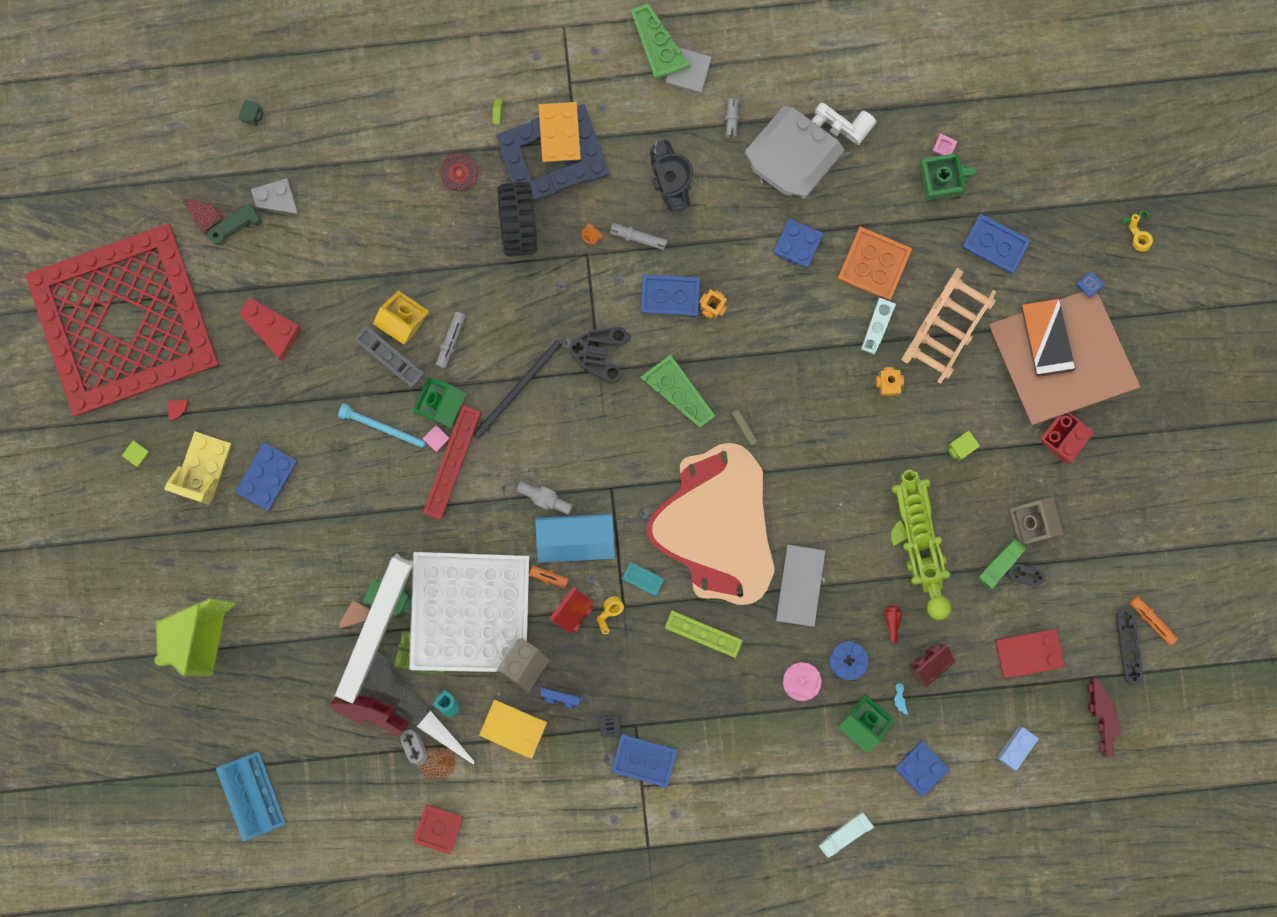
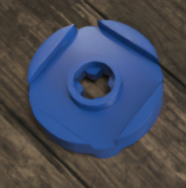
(840, 653)

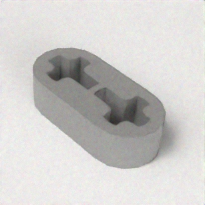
(417, 746)

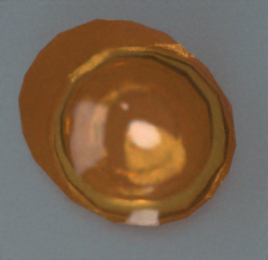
(438, 763)

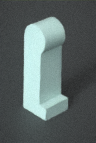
(878, 325)
(846, 834)

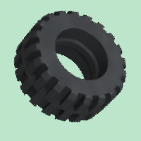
(517, 219)

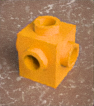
(716, 298)
(887, 388)

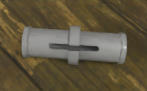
(732, 117)

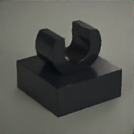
(610, 726)

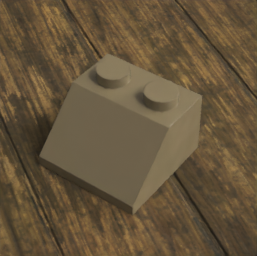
(1036, 521)
(523, 664)

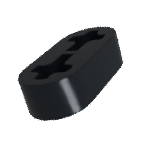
(1026, 570)

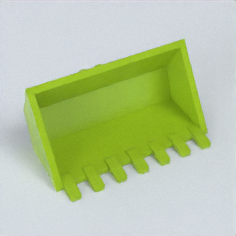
(192, 638)

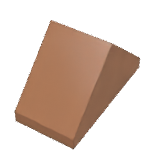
(354, 615)

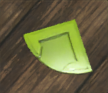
(497, 111)
(898, 533)

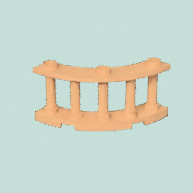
(934, 319)

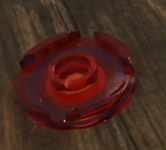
(459, 172)

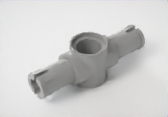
(544, 498)

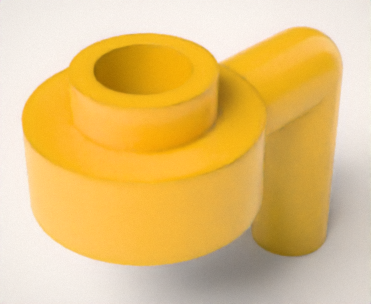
(1139, 236)
(612, 607)

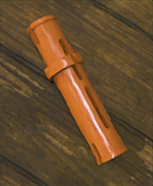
(1155, 622)

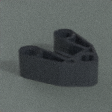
(599, 337)

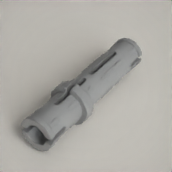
(638, 236)
(450, 340)

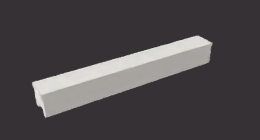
(374, 628)

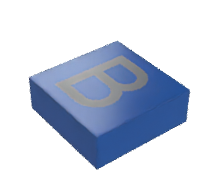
(1090, 285)

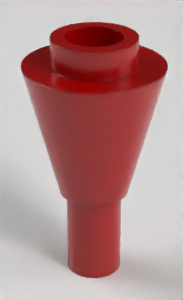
(893, 617)

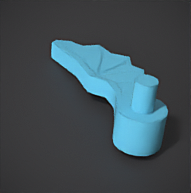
(899, 700)

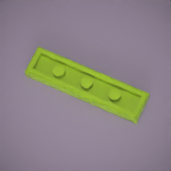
(703, 634)

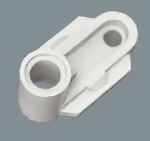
(854, 132)

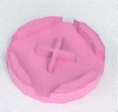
(802, 681)

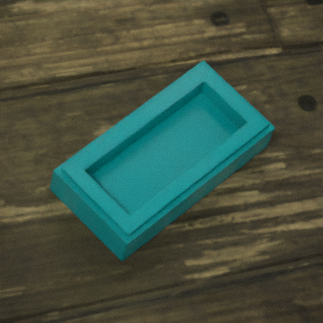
(642, 578)

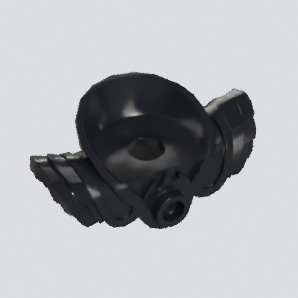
(664, 160)

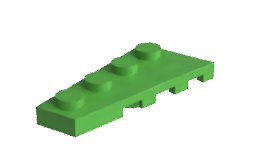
(659, 47)
(676, 387)

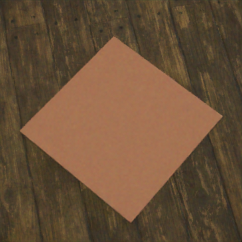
(1097, 354)

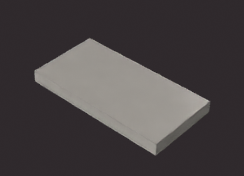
(800, 585)

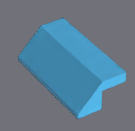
(575, 538)
(250, 796)

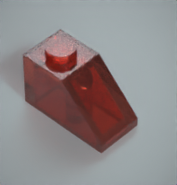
(204, 214)

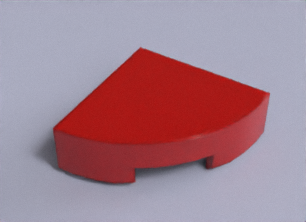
(176, 408)

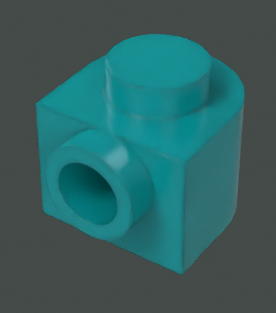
(446, 704)

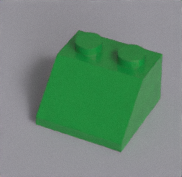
(439, 402)
(866, 724)

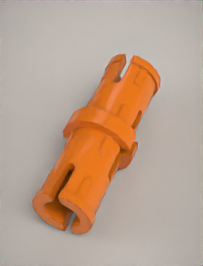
(536, 571)

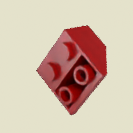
(1066, 437)

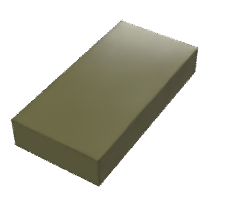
(744, 428)

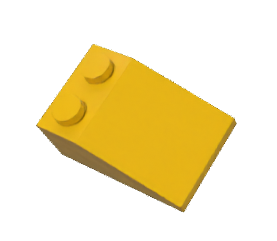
(513, 729)

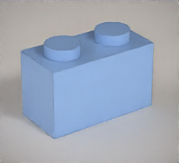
(1017, 748)

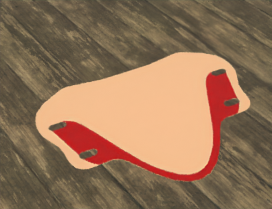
(718, 525)

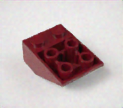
(932, 665)

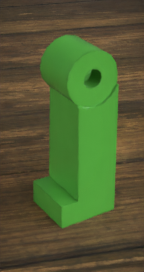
(1001, 564)

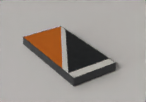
(1047, 337)

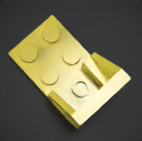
(201, 469)

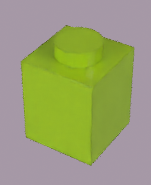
(963, 446)

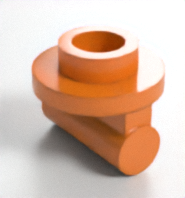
(591, 234)

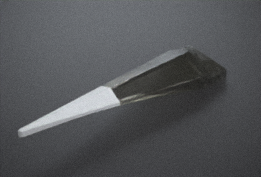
(389, 687)

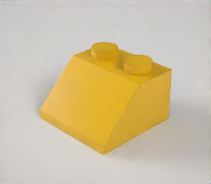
(400, 317)

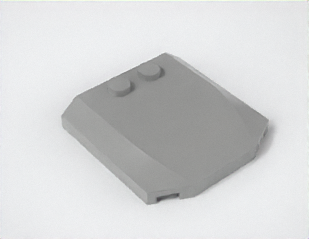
(793, 153)

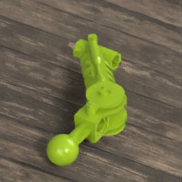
(916, 514)

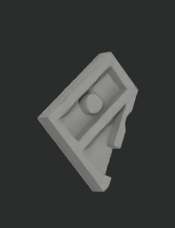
(275, 197)

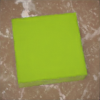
(135, 453)

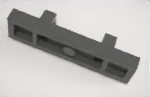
(388, 356)

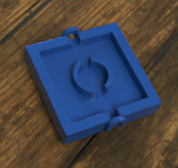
(798, 243)
(567, 699)
(921, 769)

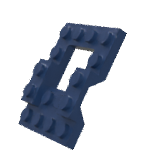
(589, 168)

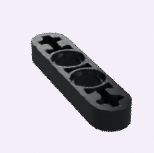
(1125, 646)

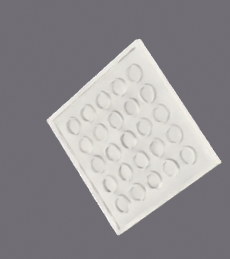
(466, 610)

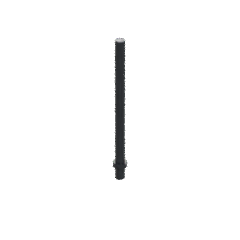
(517, 389)

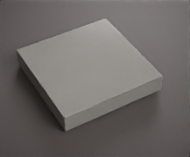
(693, 77)

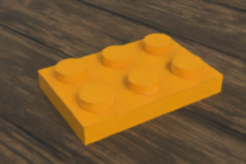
(559, 132)

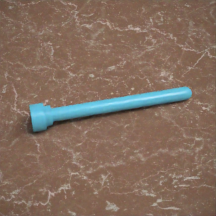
(347, 412)

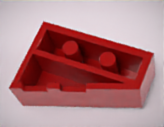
(271, 327)

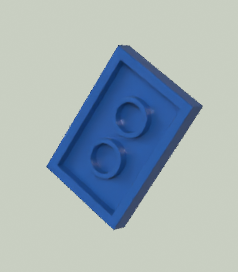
(996, 244)
(670, 295)
(266, 476)
(644, 760)

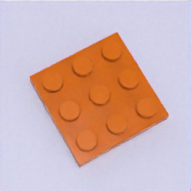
(874, 263)

